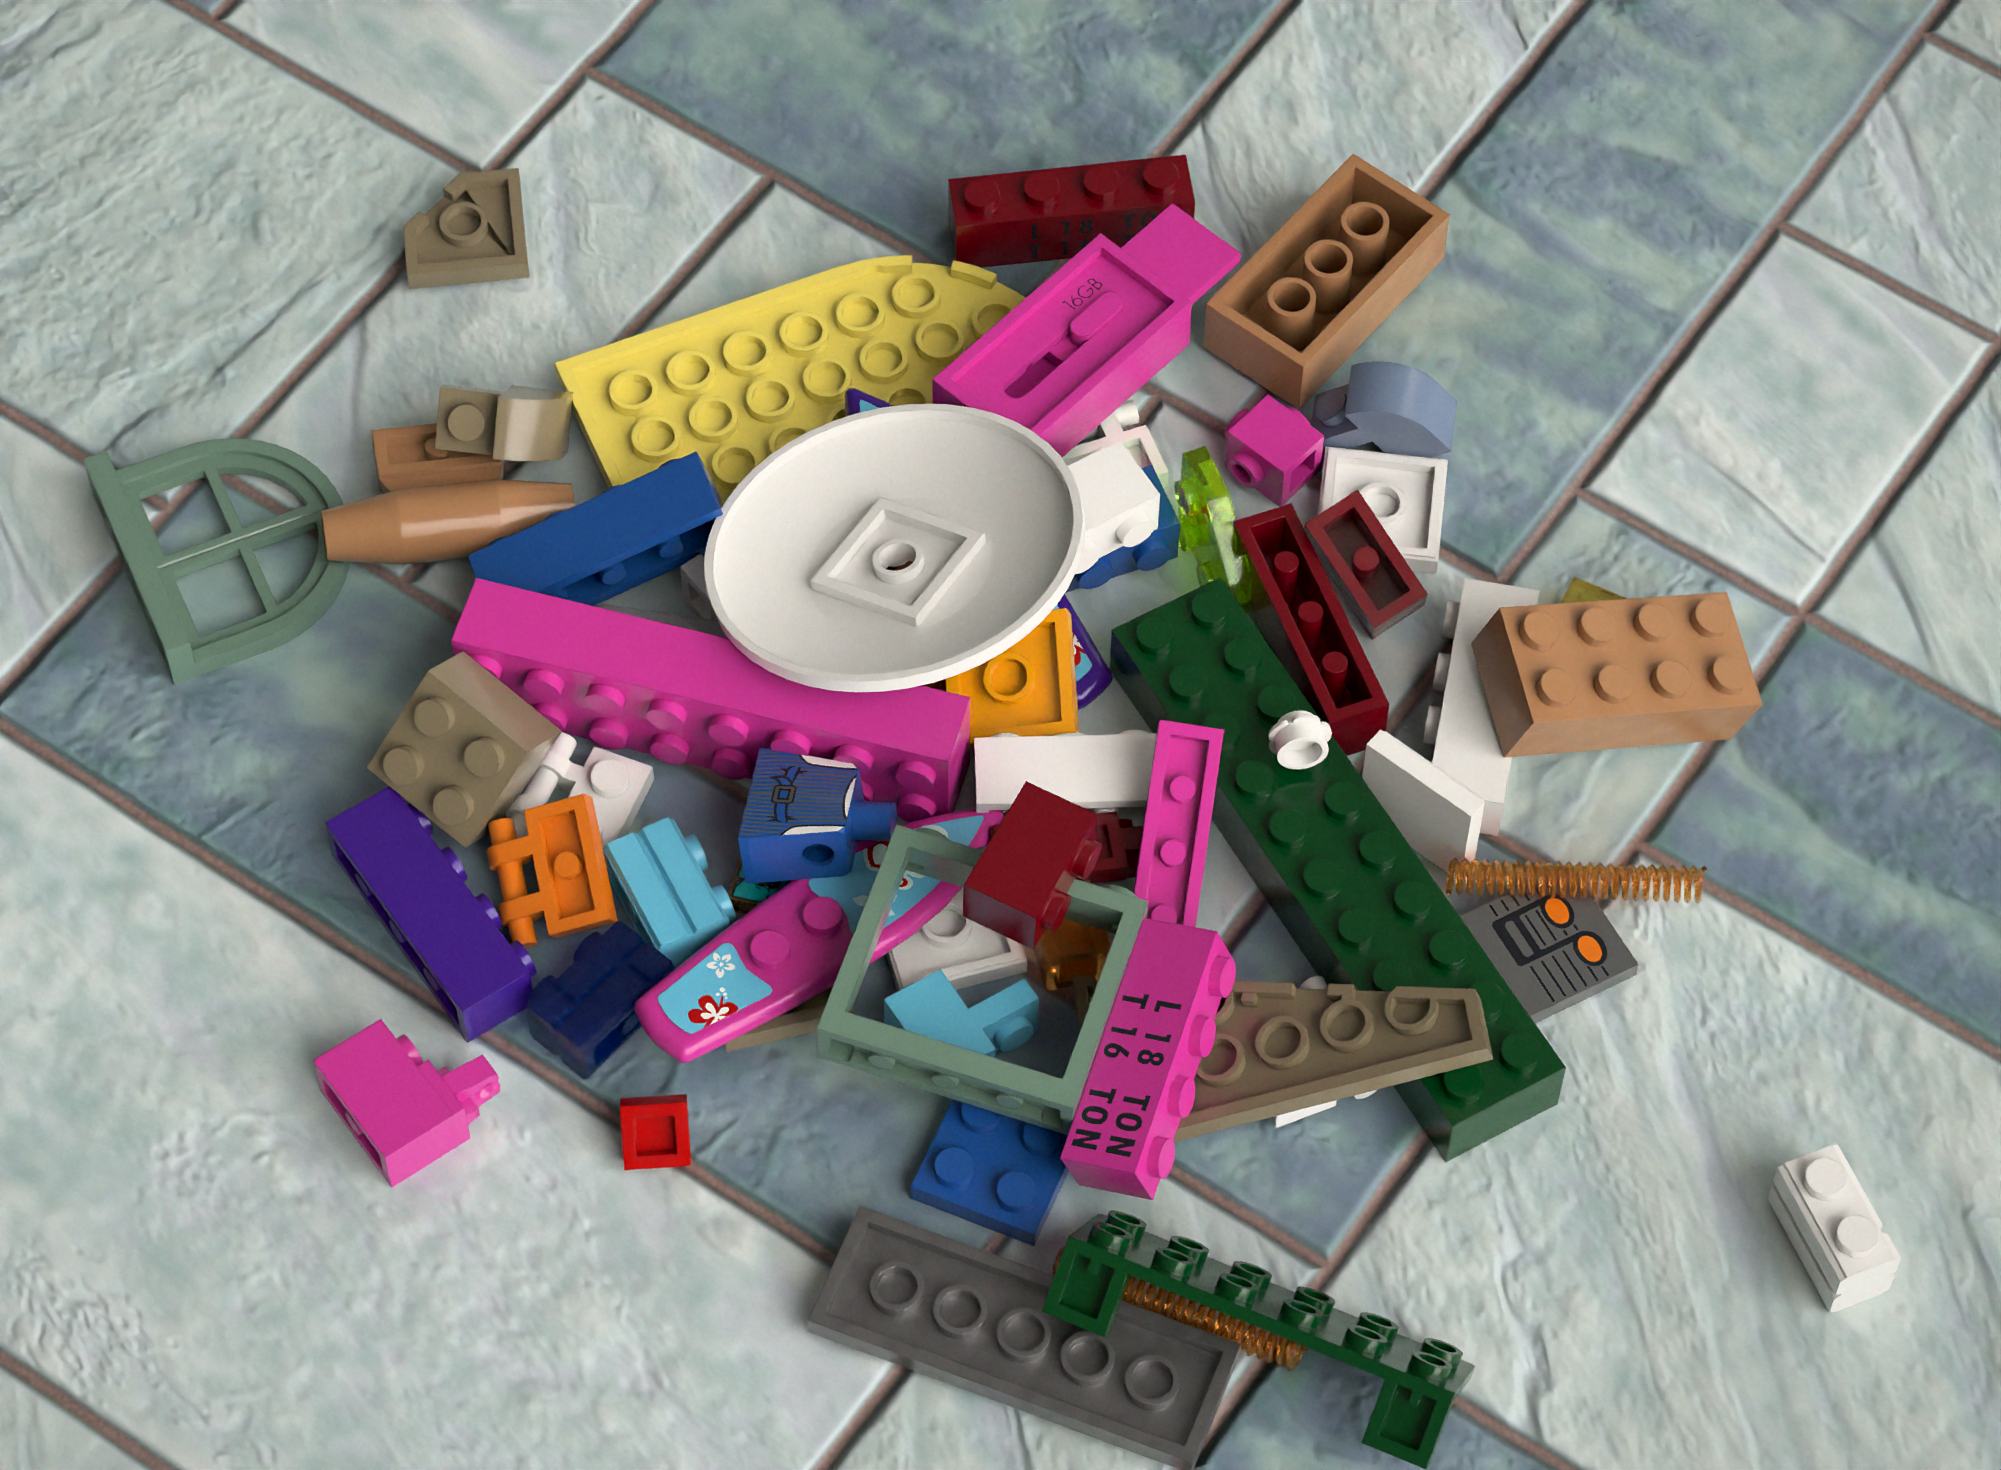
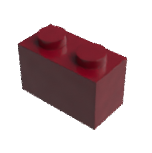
(1365, 564)
(1030, 866)

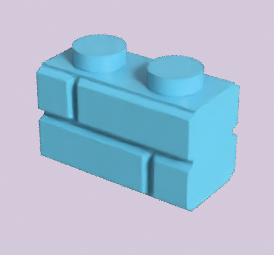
(665, 890)

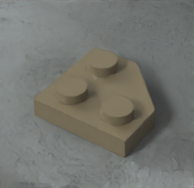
(469, 233)

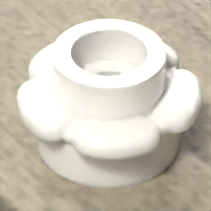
(1300, 740)

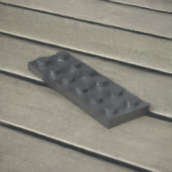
(984, 1330)

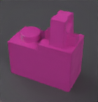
(397, 1104)

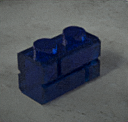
(592, 1003)

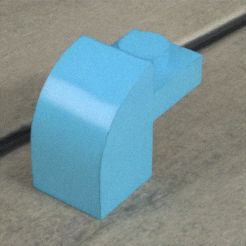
(938, 1012)

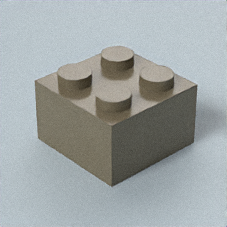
(463, 748)

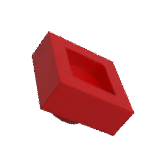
(655, 1132)

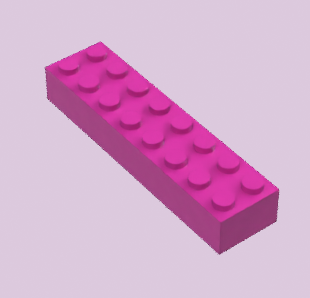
(706, 702)

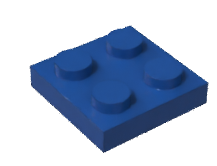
(992, 1171)

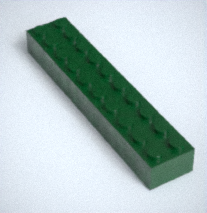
(1332, 857)

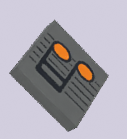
(1551, 948)

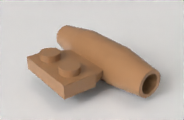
(434, 503)

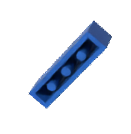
(611, 539)

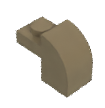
(505, 424)

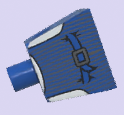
(807, 818)

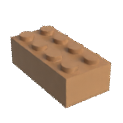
(1325, 281)
(1615, 674)

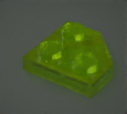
(1207, 527)

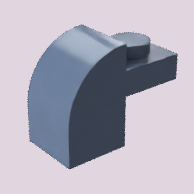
(1387, 405)

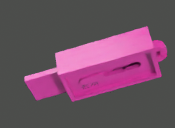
(1091, 331)

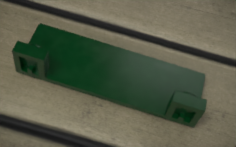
(1418, 1376)

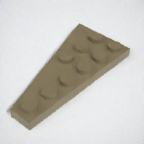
(1309, 1047)

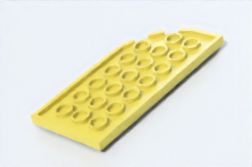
(777, 365)

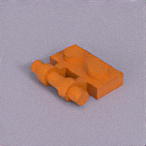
(567, 865)

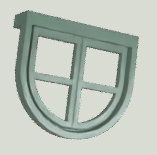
(154, 574)

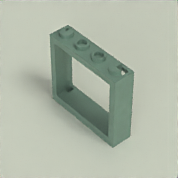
(950, 1068)

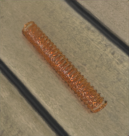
(1522, 871)
(1247, 1342)

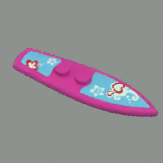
(793, 946)

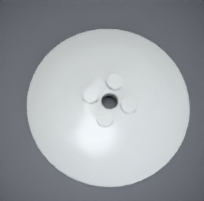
(819, 521)

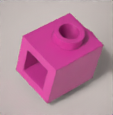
(1273, 449)

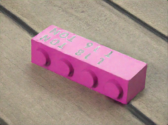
(1149, 1059)

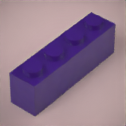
(432, 912)

